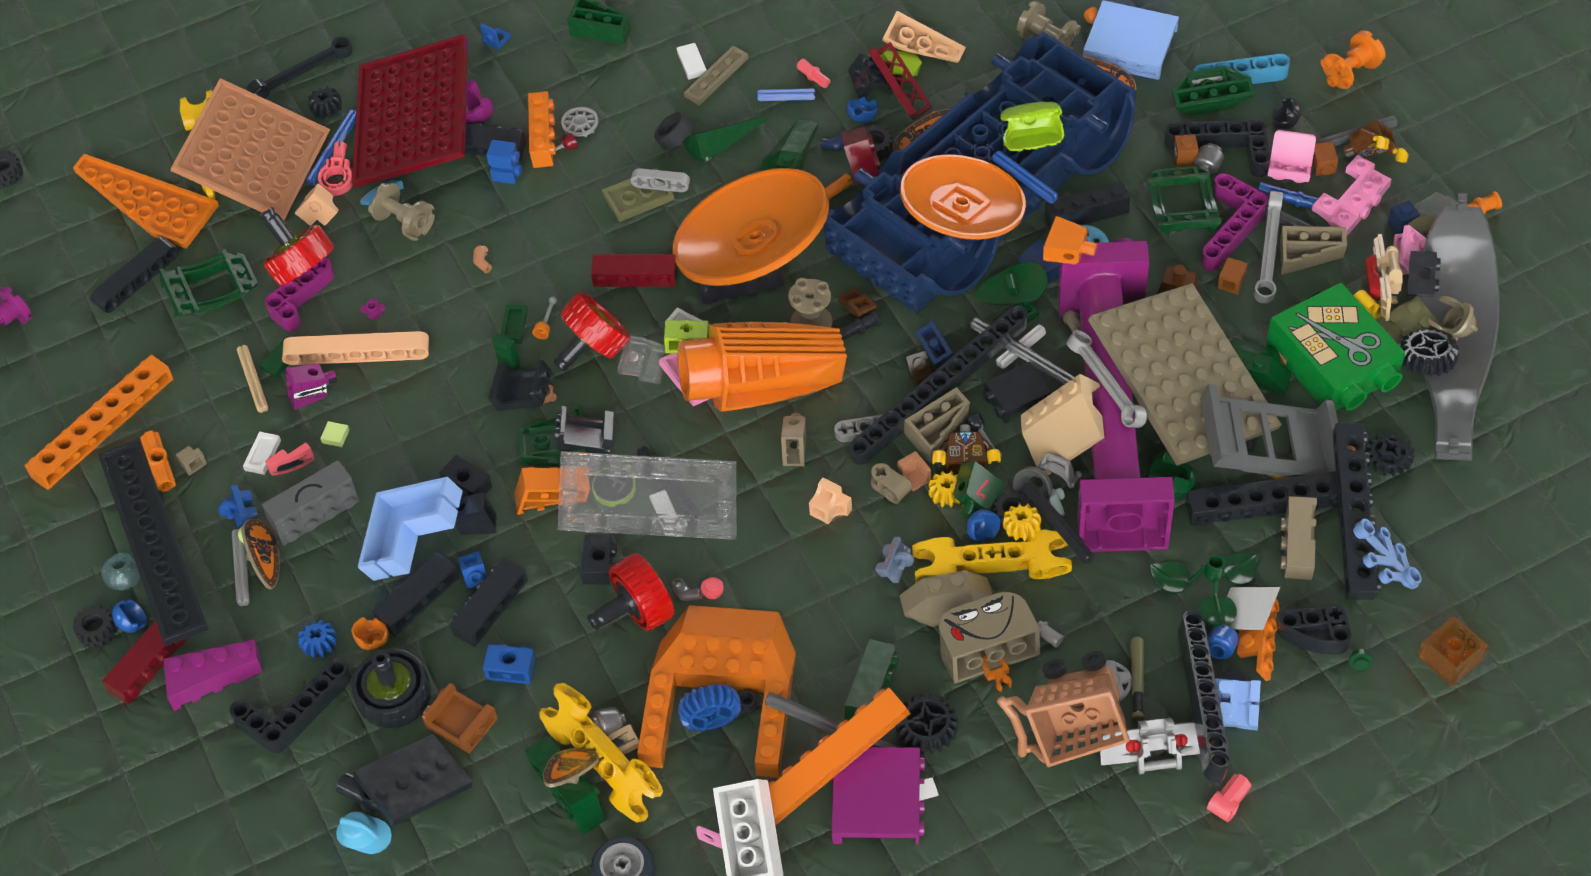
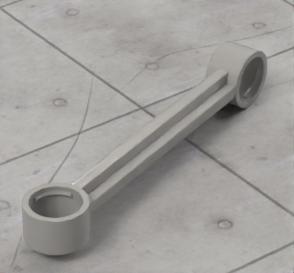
(1269, 248)
(1080, 343)

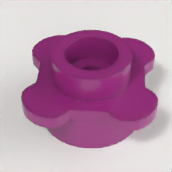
(373, 313)

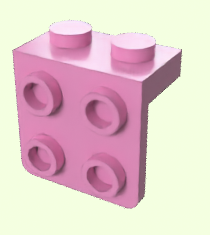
(1292, 156)

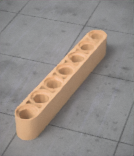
(355, 348)

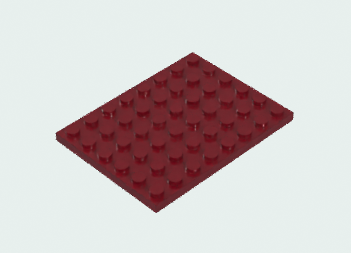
(411, 111)

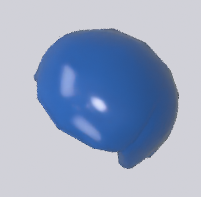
(861, 110)
(983, 525)
(129, 616)

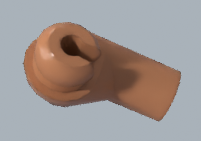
(479, 258)

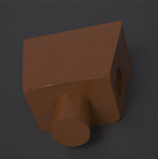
(1176, 278)

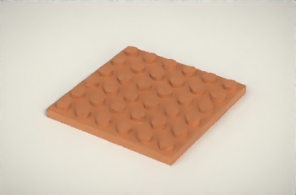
(250, 149)

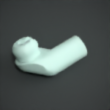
(1055, 498)

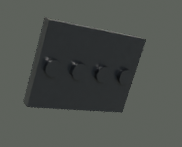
(412, 779)

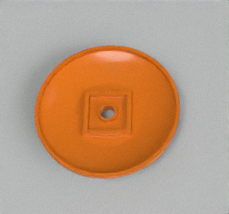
(941, 183)

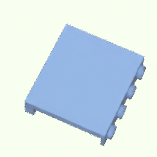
(1131, 38)

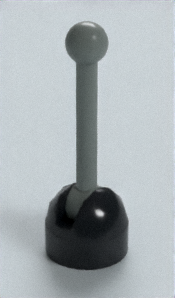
(977, 424)

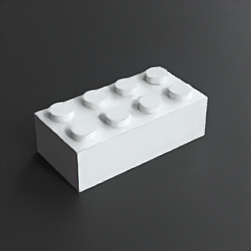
(748, 829)

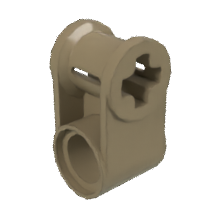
(890, 485)

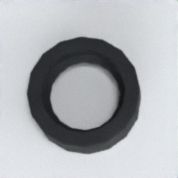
(673, 131)

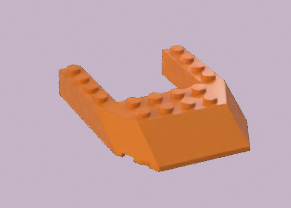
(727, 648)

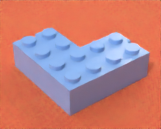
(400, 518)

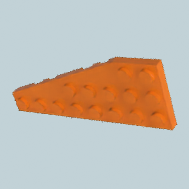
(149, 202)

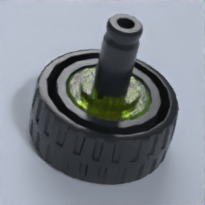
(391, 688)

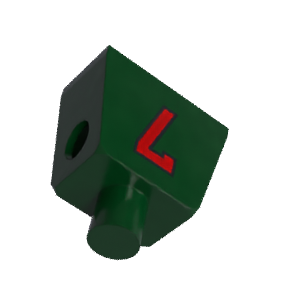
(976, 488)

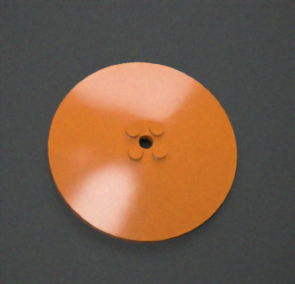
(751, 226)

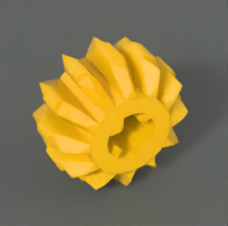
(942, 489)
(1022, 522)

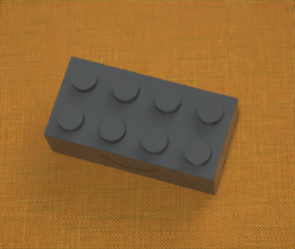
(310, 503)

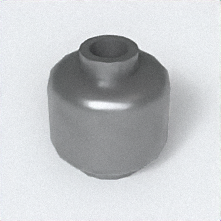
(1209, 158)
(609, 720)

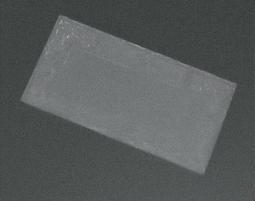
(647, 495)

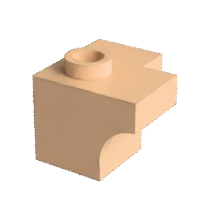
(317, 206)
(829, 502)

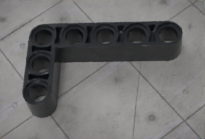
(1228, 133)
(294, 710)

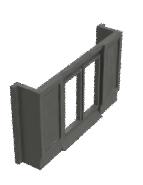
(1308, 431)

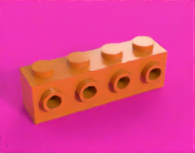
(540, 129)

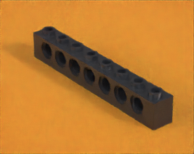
(1353, 435)
(1265, 492)

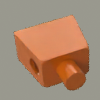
(1067, 242)

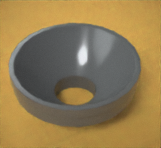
(1026, 475)

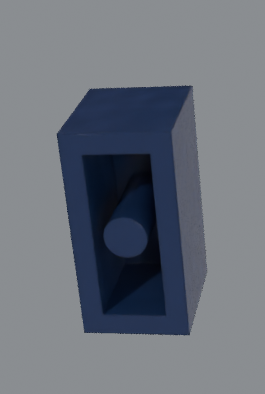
(934, 344)

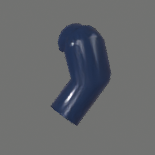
(835, 144)

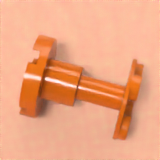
(1363, 52)

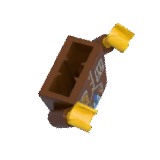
(1374, 140)
(965, 448)

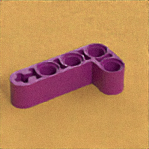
(285, 300)

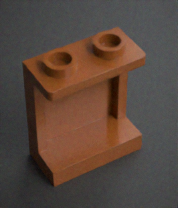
(458, 718)

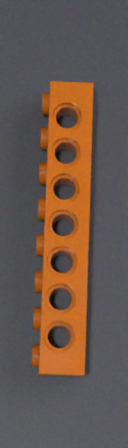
(99, 422)

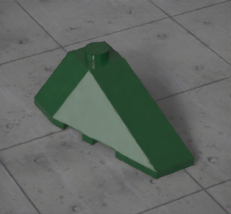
(713, 142)

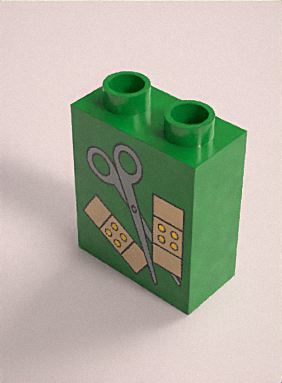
(1336, 348)

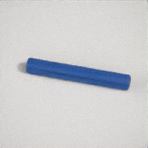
(1025, 177)

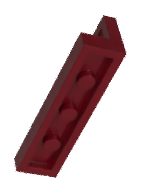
(898, 89)

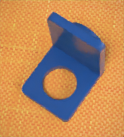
(490, 36)

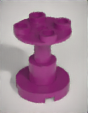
(12, 307)

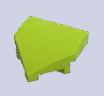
(910, 59)

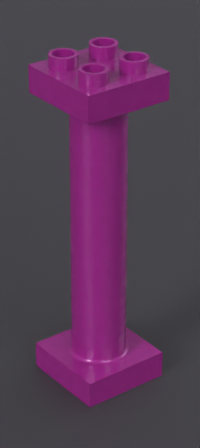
(1118, 506)

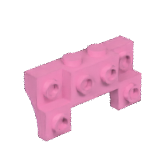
(1357, 200)

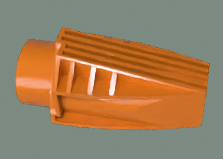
(759, 363)

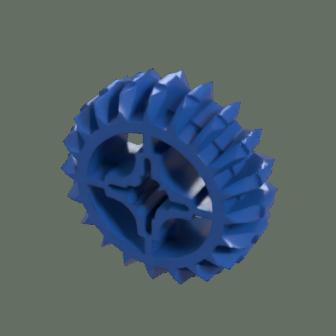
(709, 707)

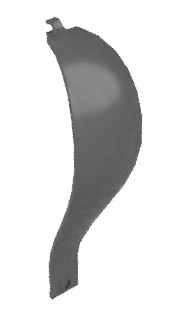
(1470, 276)

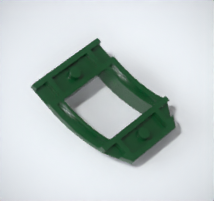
(1184, 220)
(180, 295)

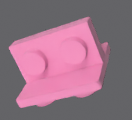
(1406, 242)

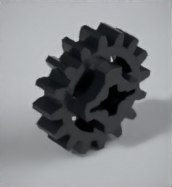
(1389, 454)

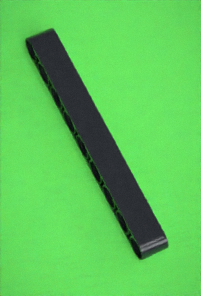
(1204, 697)

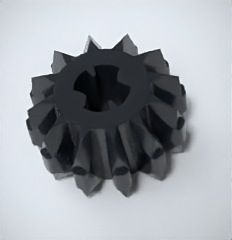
(325, 102)

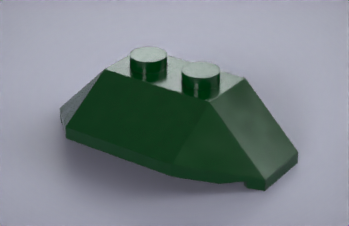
(1212, 90)
(1263, 365)

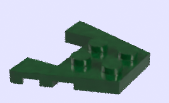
(538, 441)

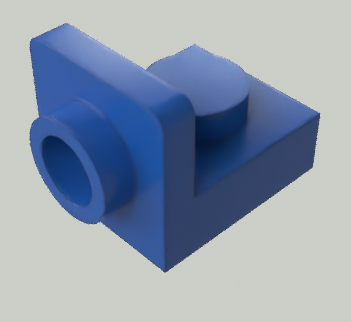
(472, 569)

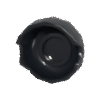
(1287, 114)

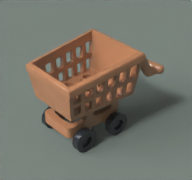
(1067, 706)

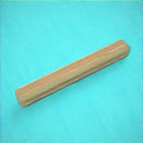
(252, 379)

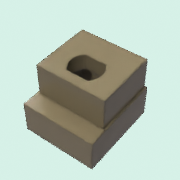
(191, 460)

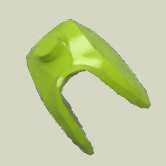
(1032, 126)

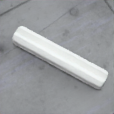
(1027, 340)

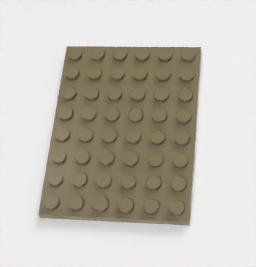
(1168, 356)

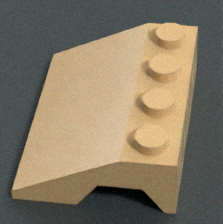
(1064, 422)

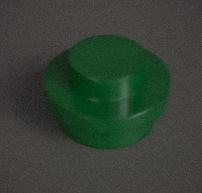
(1361, 659)

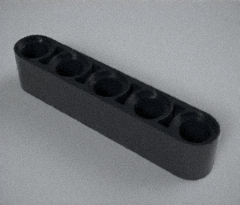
(134, 274)

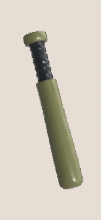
(1137, 675)

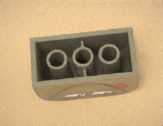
(987, 627)

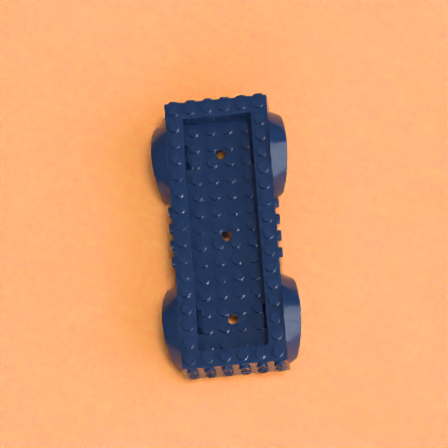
(919, 263)

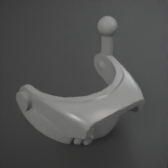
(1060, 467)

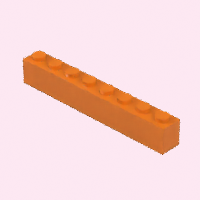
(835, 752)

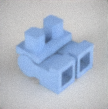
(1239, 703)

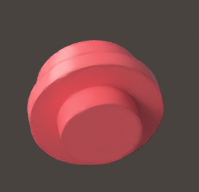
(712, 588)

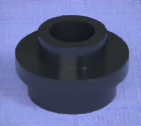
(751, 697)

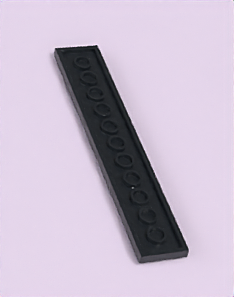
(153, 543)

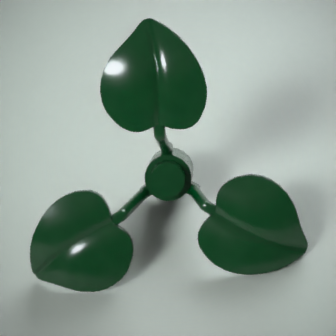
(1237, 568)

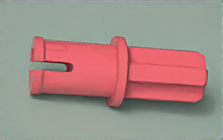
(813, 73)

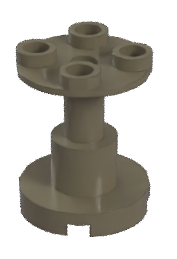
(1035, 22)
(414, 219)
(809, 300)

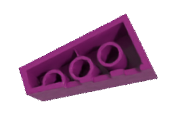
(209, 670)

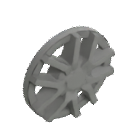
(580, 121)

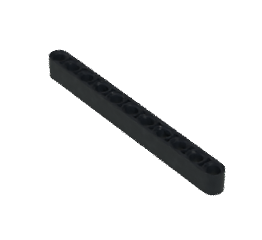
(942, 375)

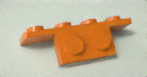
(1260, 644)

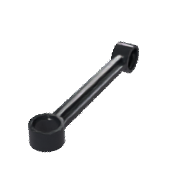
(302, 67)

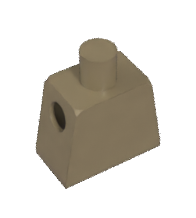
(794, 430)

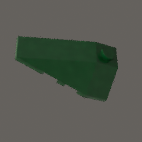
(792, 148)

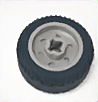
(623, 858)

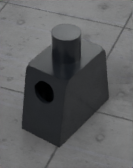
(475, 515)

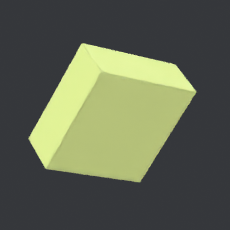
(334, 434)

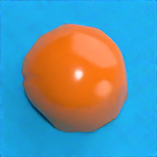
(370, 633)

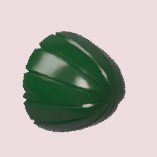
(1182, 475)

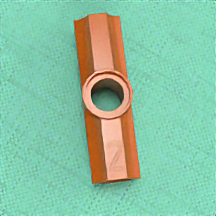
(158, 461)

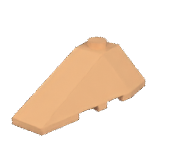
(917, 38)

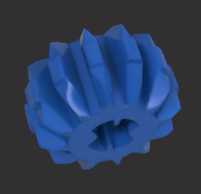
(317, 639)

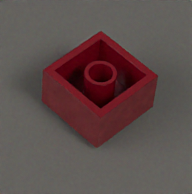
(859, 152)

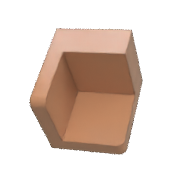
(915, 470)

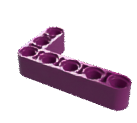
(1250, 211)

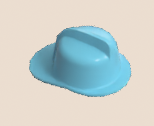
(363, 833)

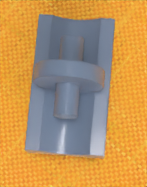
(897, 558)

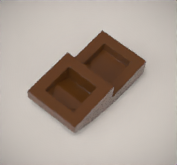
(856, 302)

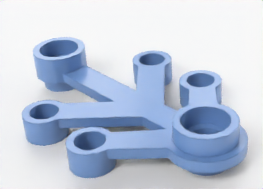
(1405, 574)

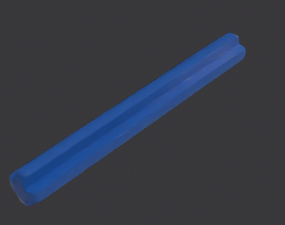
(339, 136)

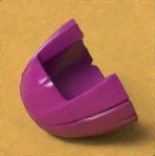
(477, 108)

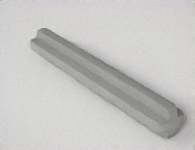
(240, 570)

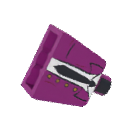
(307, 384)

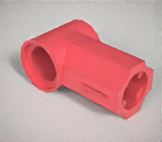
(1226, 802)

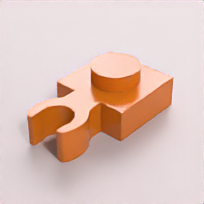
(998, 674)

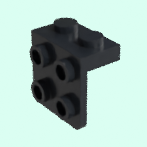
(866, 75)

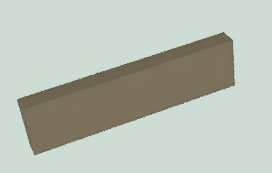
(716, 75)

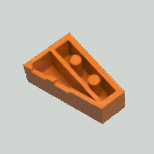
(537, 488)

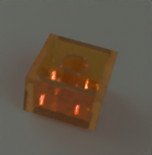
(1452, 651)

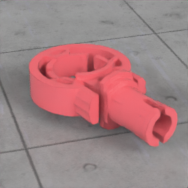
(340, 166)

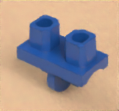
(235, 507)

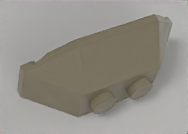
(935, 595)

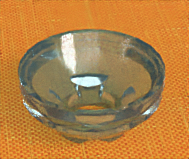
(120, 578)

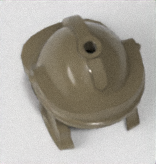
(1458, 321)

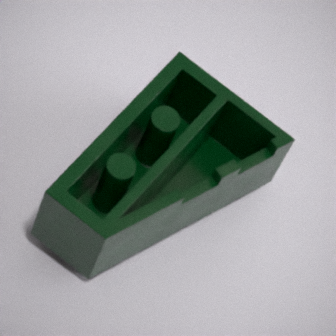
(597, 22)

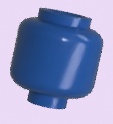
(1222, 641)

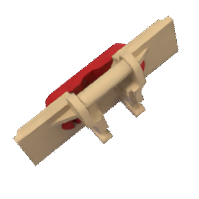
(1383, 275)

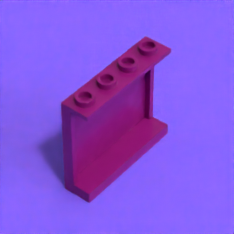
(879, 796)

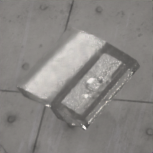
(641, 359)

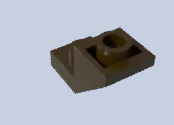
(918, 367)

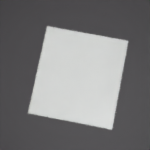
(1252, 606)

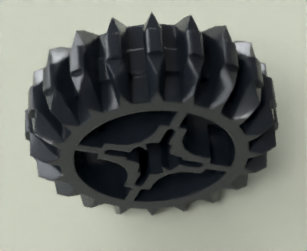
(1429, 352)
(937, 714)

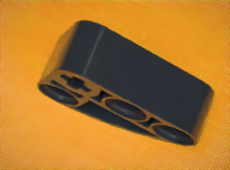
(1316, 637)

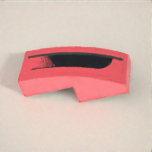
(284, 463)

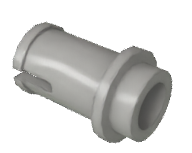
(1050, 634)

